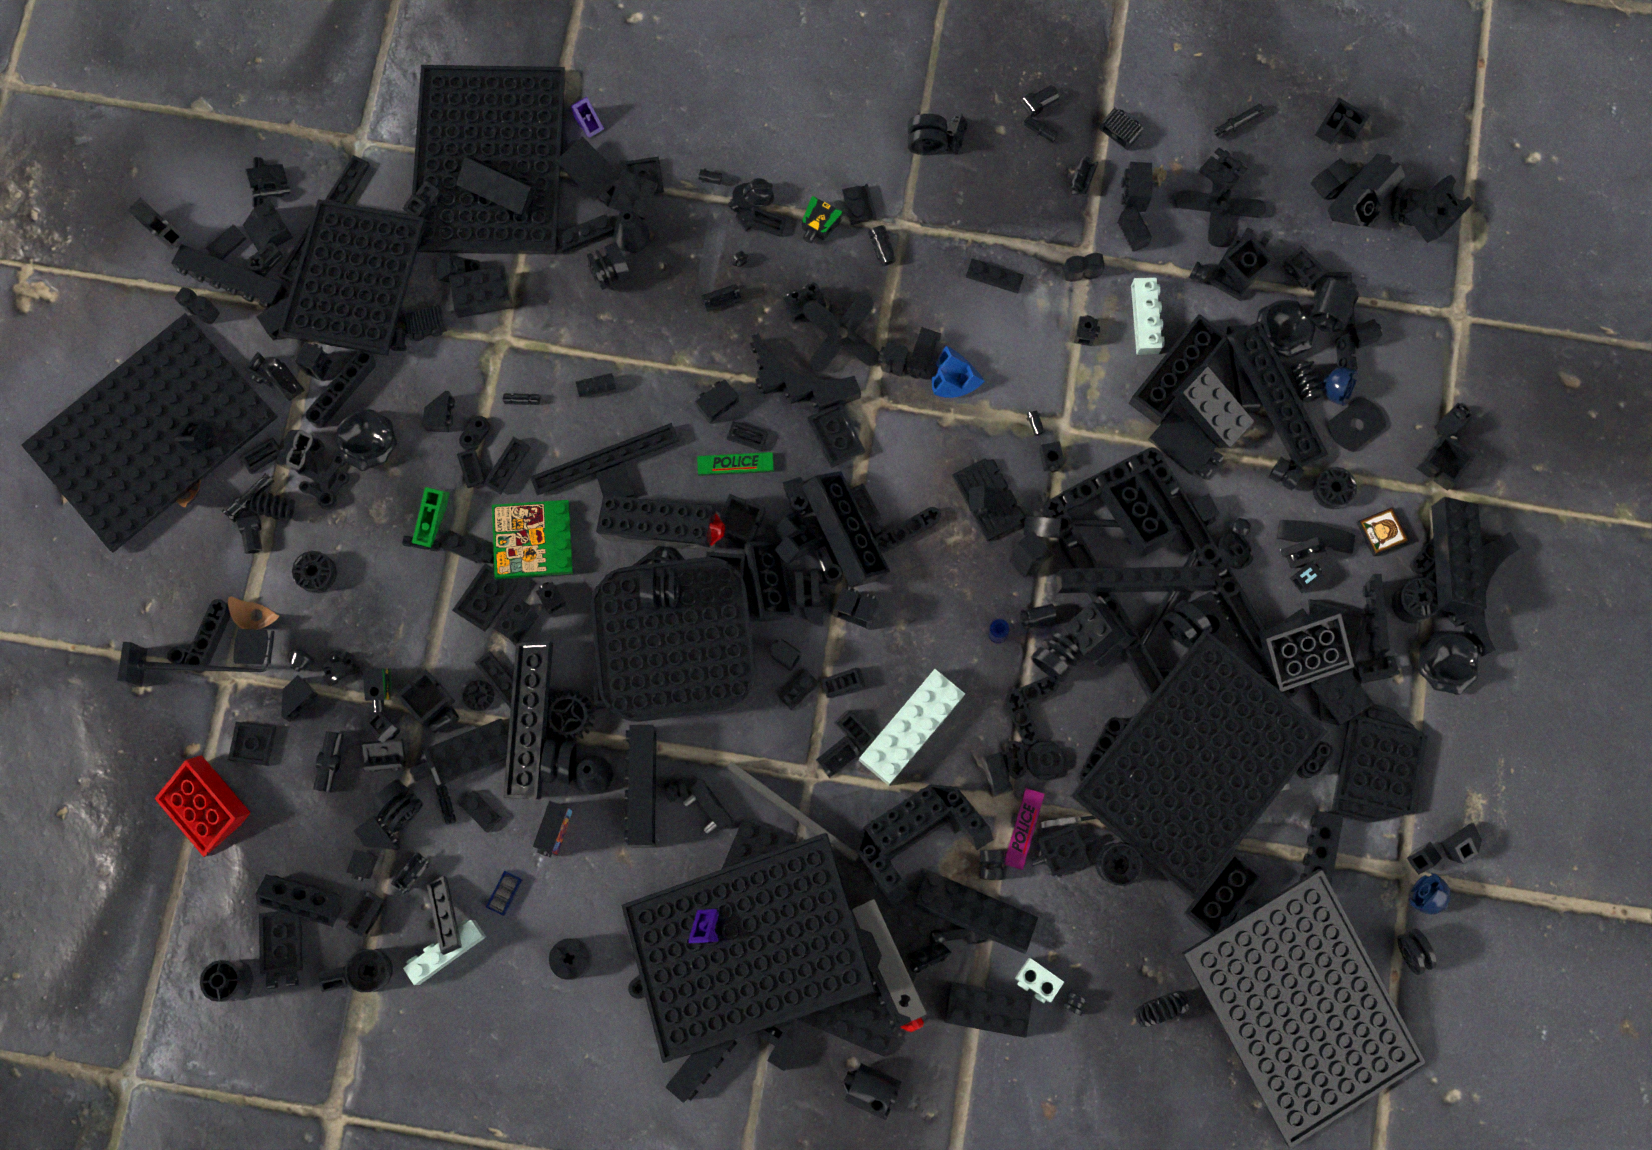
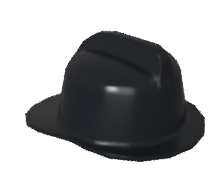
(755, 193)

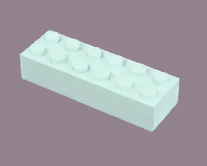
(911, 727)

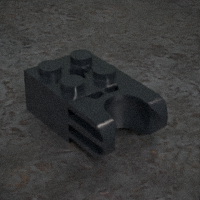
(1438, 210)

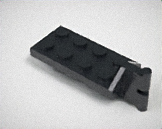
(464, 754)

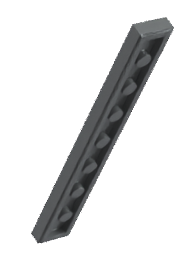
(792, 811)

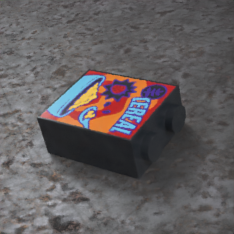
(552, 829)

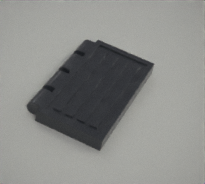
(1006, 516)

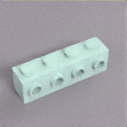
(1147, 316)
(432, 961)

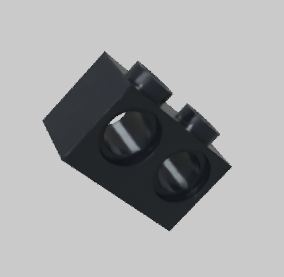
(313, 361)

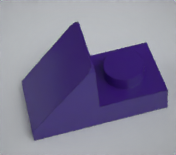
(704, 926)

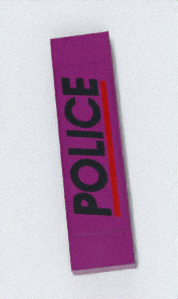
(1024, 829)

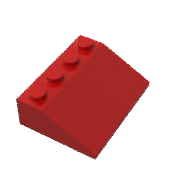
(202, 804)

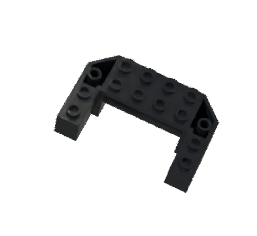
(910, 823)

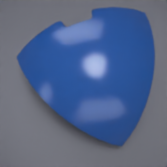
(955, 375)

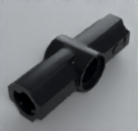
(328, 761)

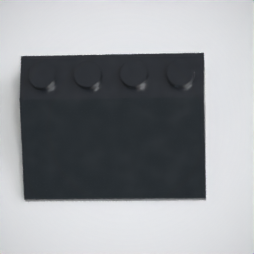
(1307, 649)

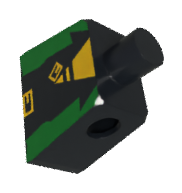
(820, 220)
(377, 679)

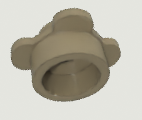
(1159, 175)

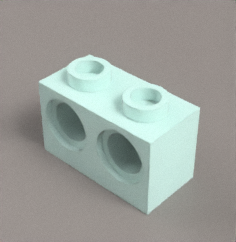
(1041, 976)

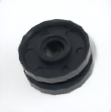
(1342, 480)
(322, 579)
(1416, 951)

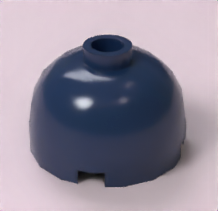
(1340, 385)
(1430, 895)

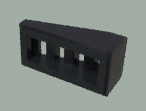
(860, 682)
(865, 731)

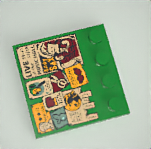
(532, 539)

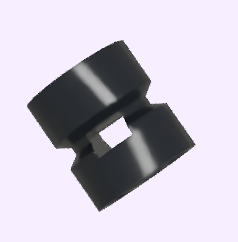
(1286, 473)
(992, 857)

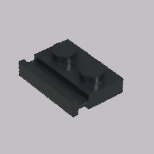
(859, 204)

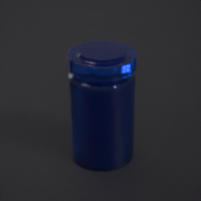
(998, 631)

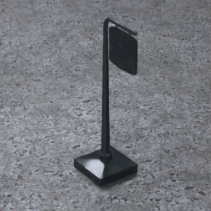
(249, 648)

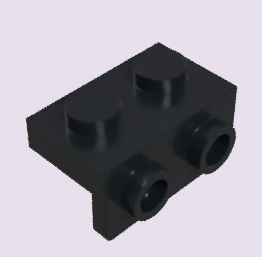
(383, 755)

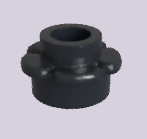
(739, 259)

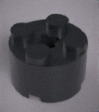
(559, 955)

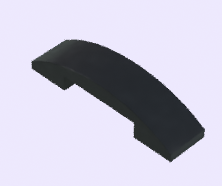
(1303, 531)

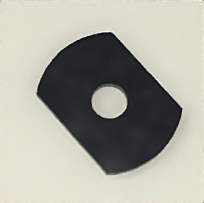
(1345, 435)

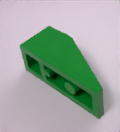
(430, 516)

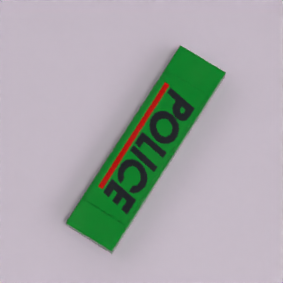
(735, 464)

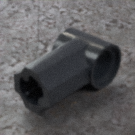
(1037, 102)
(250, 529)
(829, 564)

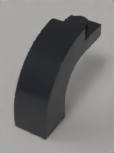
(155, 224)

